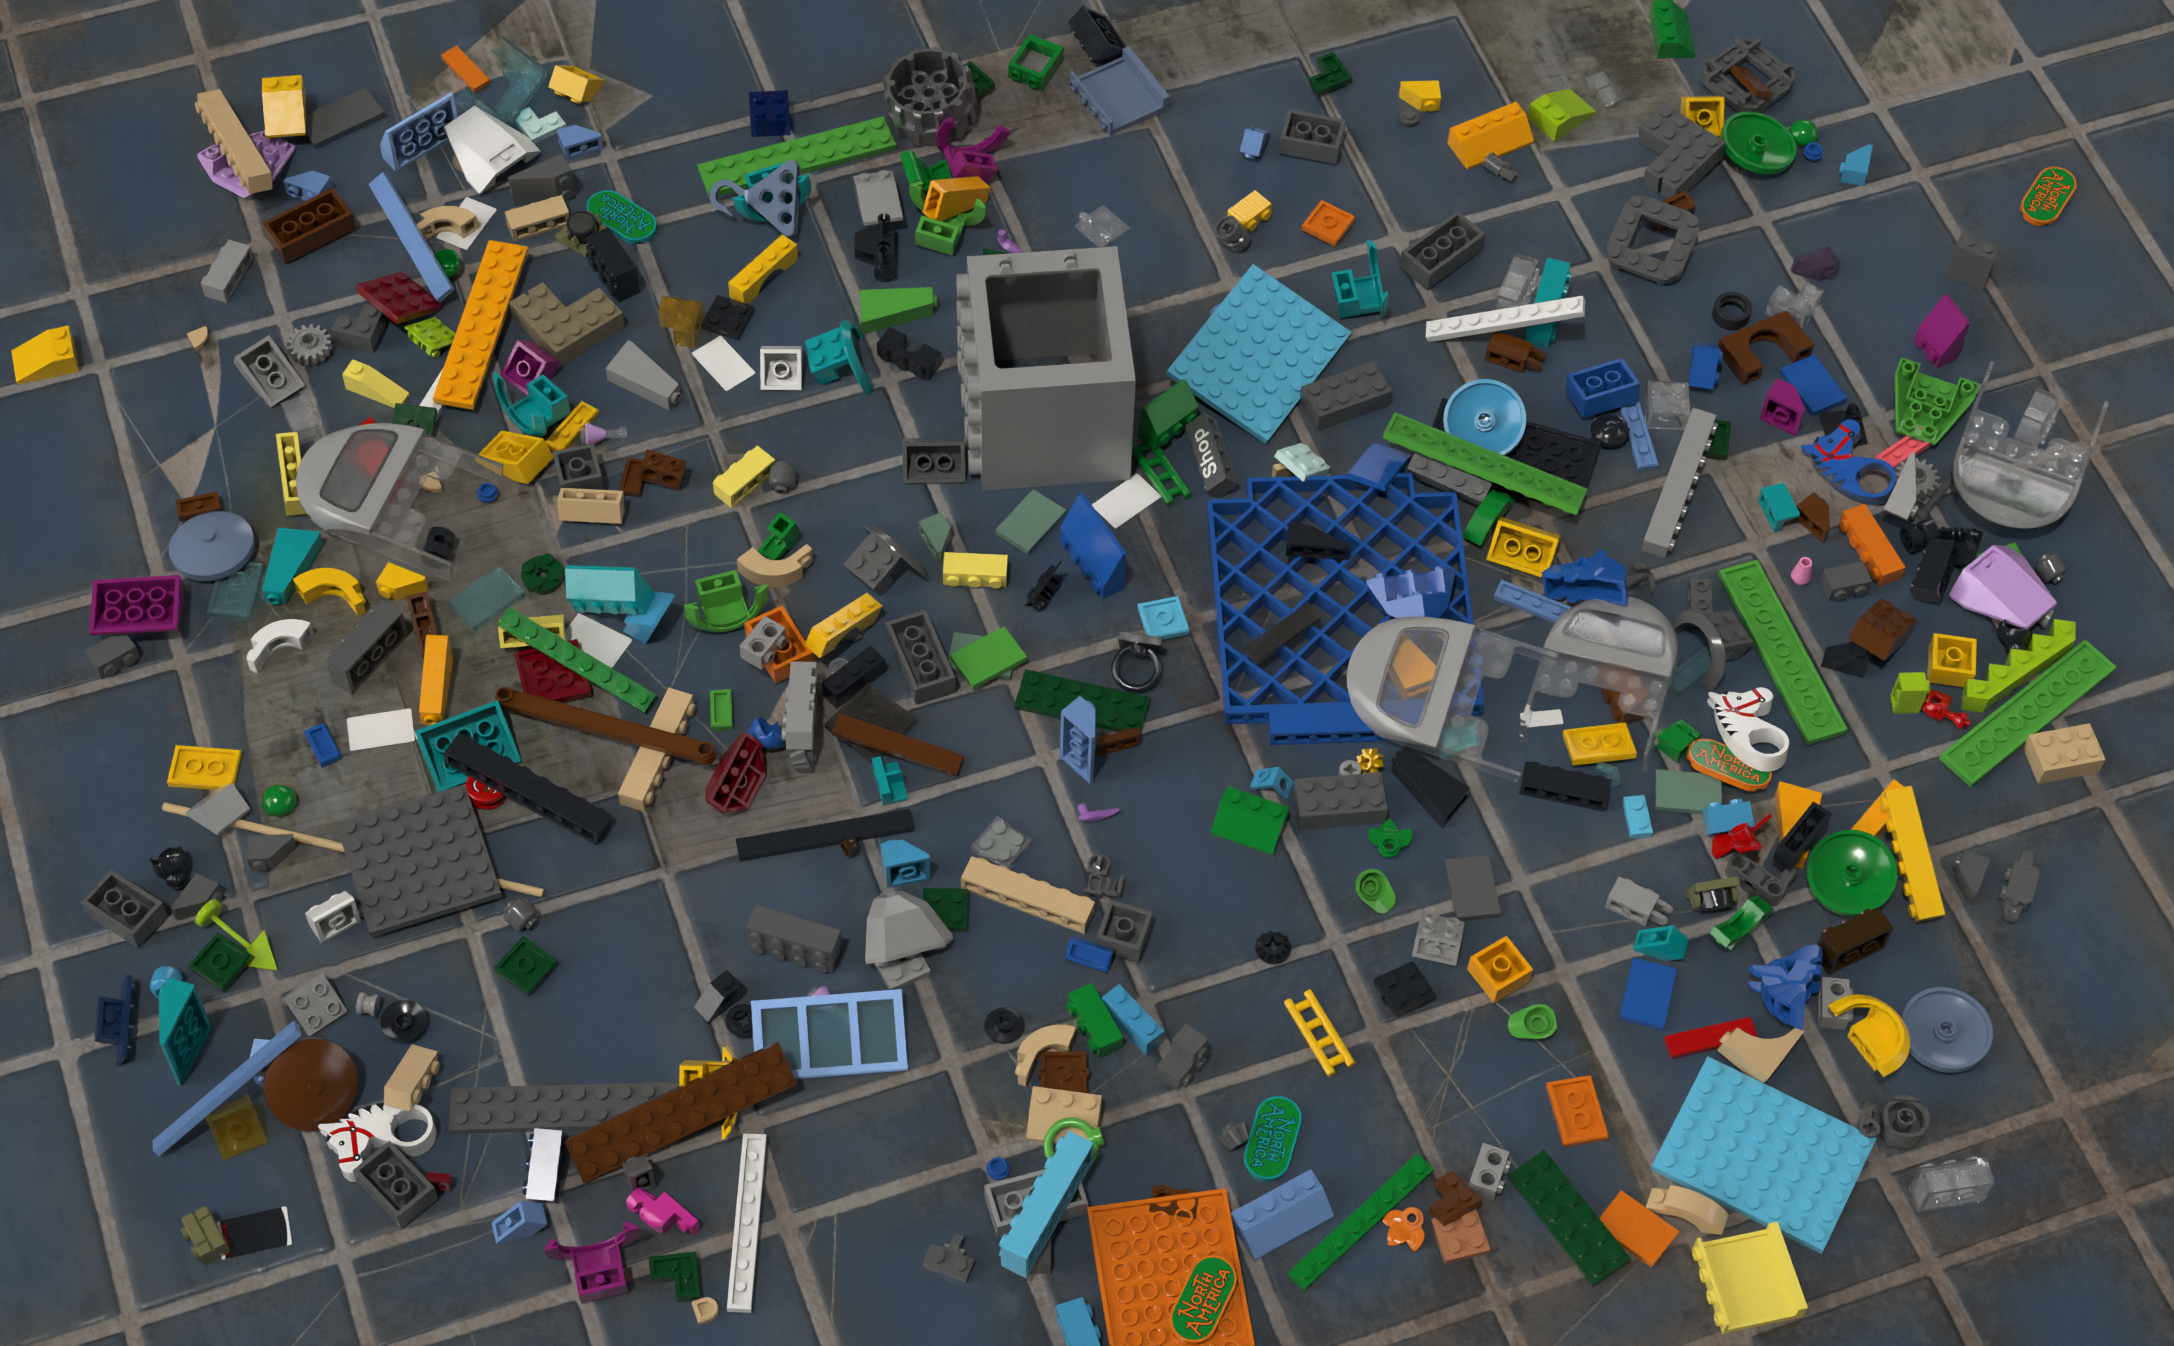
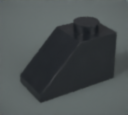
(1846, 658)
(719, 996)

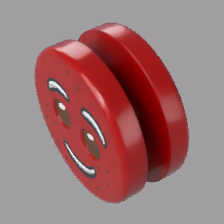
(483, 796)

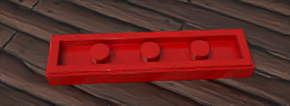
(1704, 1038)

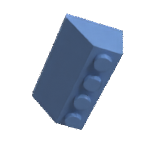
(1078, 737)
(1282, 1215)

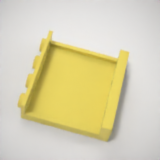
(1750, 1279)

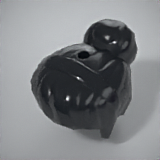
(2014, 636)
(171, 867)

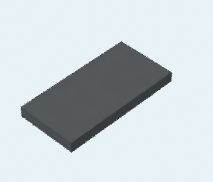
(342, 117)

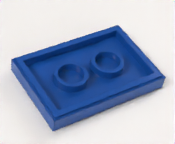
(1814, 385)
(1379, 466)
(1648, 994)

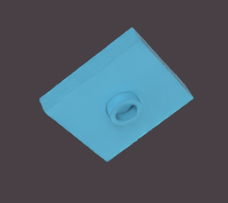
(1163, 618)

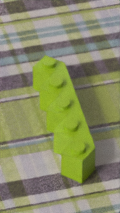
(2019, 667)

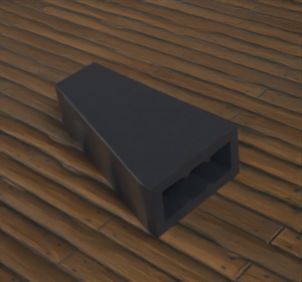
(1430, 785)

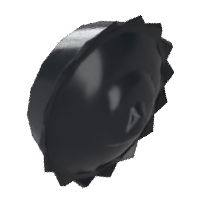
(1609, 430)

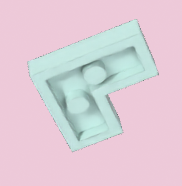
(539, 129)

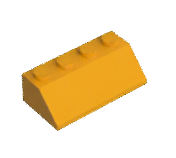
(1494, 132)

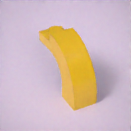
(330, 581)

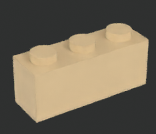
(537, 218)
(591, 505)
(411, 1078)

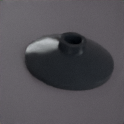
(401, 1012)

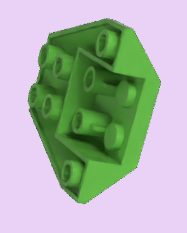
(1928, 402)

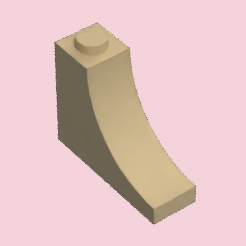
(1757, 1055)

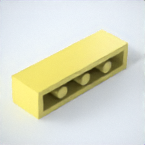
(289, 461)

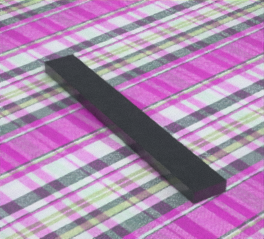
(824, 834)

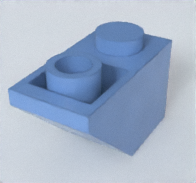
(307, 185)

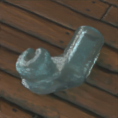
(1612, 772)

